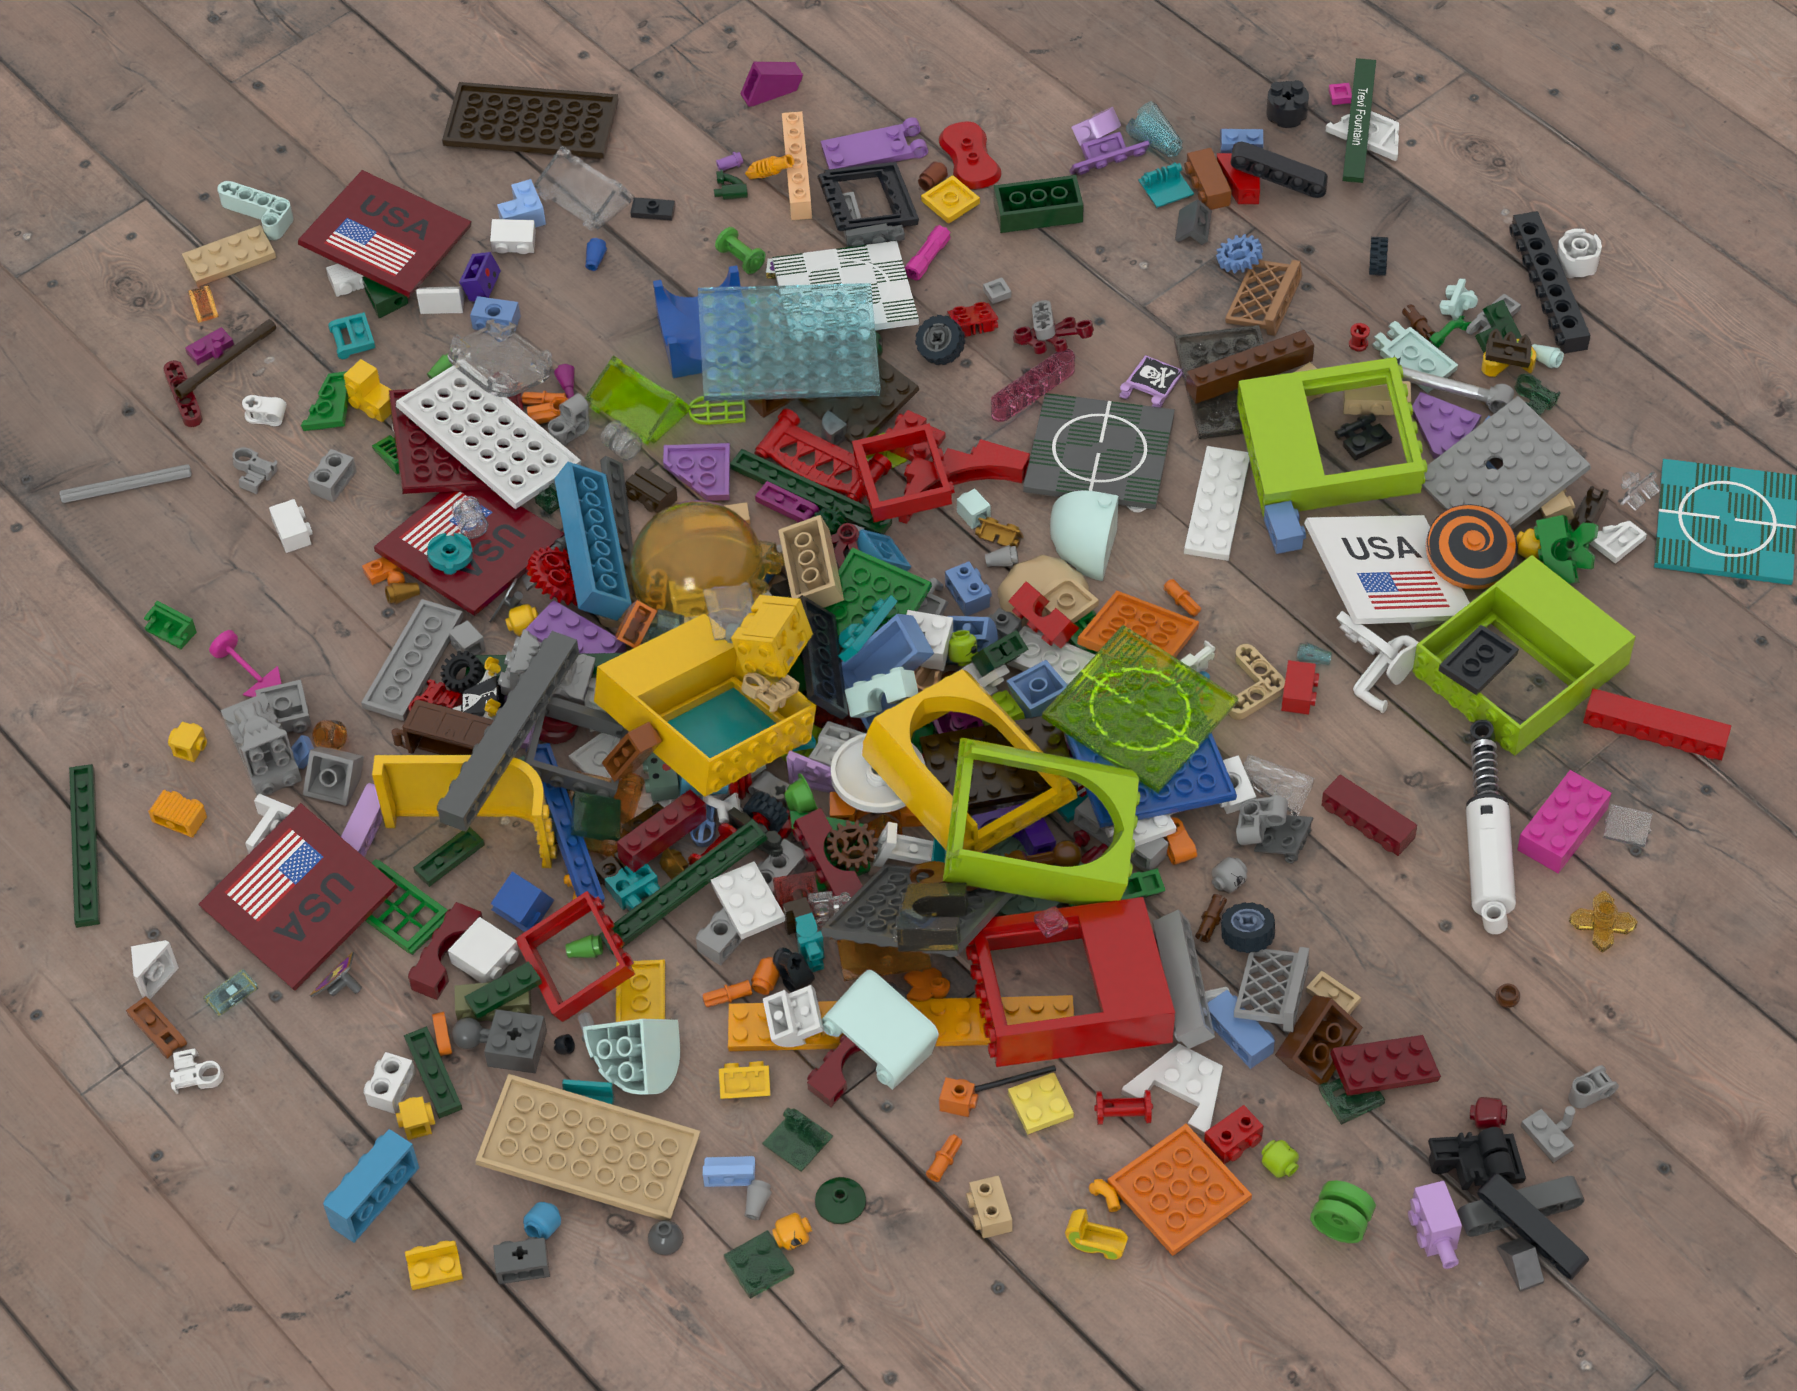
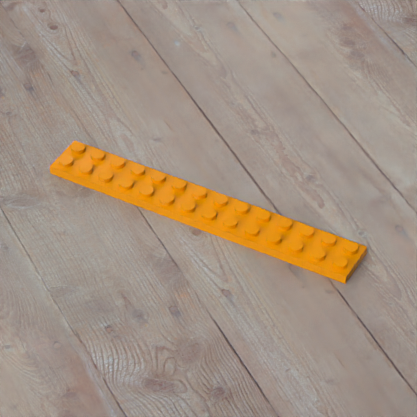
(955, 1019)

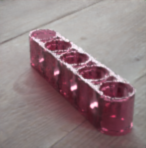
(1032, 385)

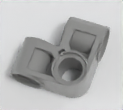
(572, 421)
(1257, 816)

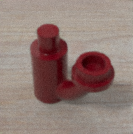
(1082, 839)

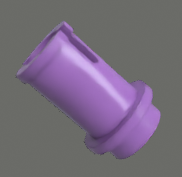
(730, 161)

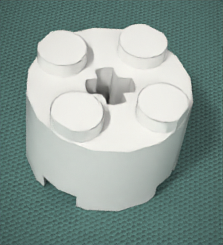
(1579, 253)

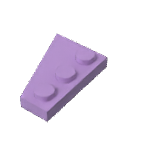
(816, 774)

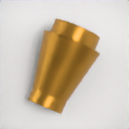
(400, 592)

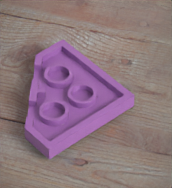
(1442, 422)
(701, 468)

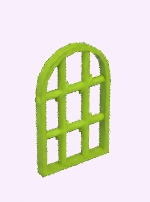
(707, 414)

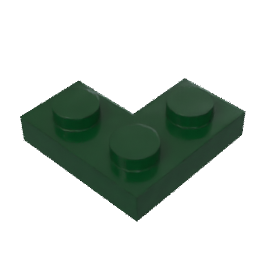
(1500, 319)

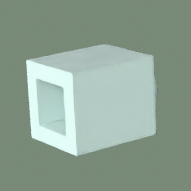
(972, 506)

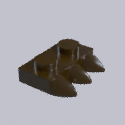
(1508, 350)

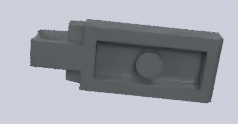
(874, 234)

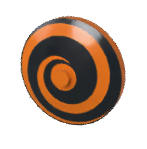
(1471, 546)

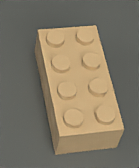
(811, 562)

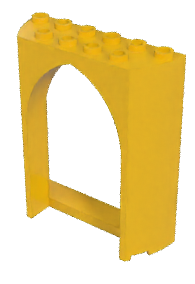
(891, 755)

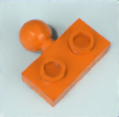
(381, 570)

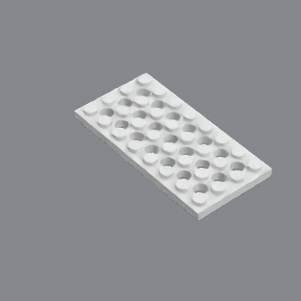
(487, 445)

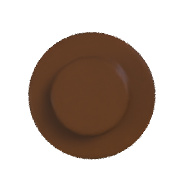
(1507, 995)

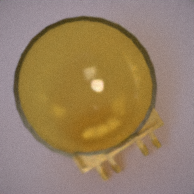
(696, 549)

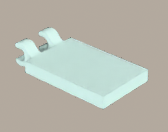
(1414, 351)

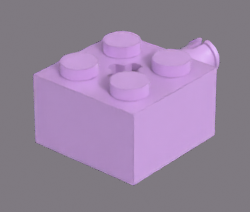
(1436, 1222)

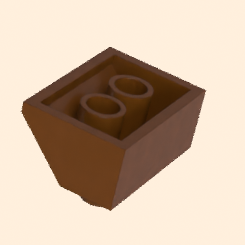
(1315, 1034)

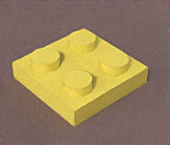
(1040, 1103)

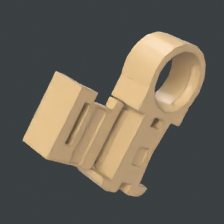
(772, 696)

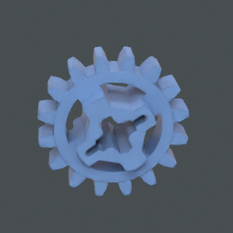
(1239, 253)

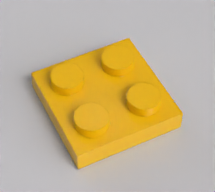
(950, 199)

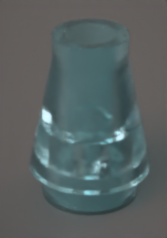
(1313, 654)

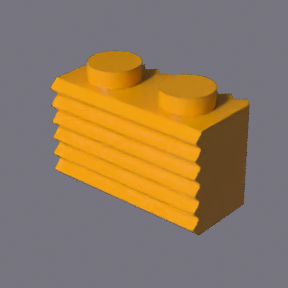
(178, 813)

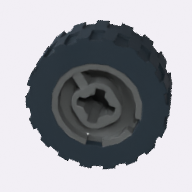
(940, 340)

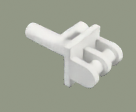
(724, 806)

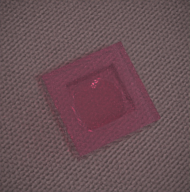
(1051, 921)

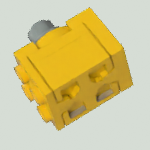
(770, 635)

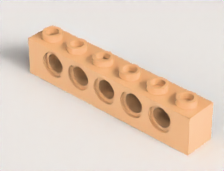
(798, 174)

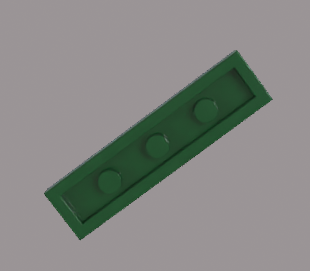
(433, 1072)

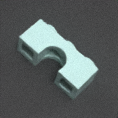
(866, 696)

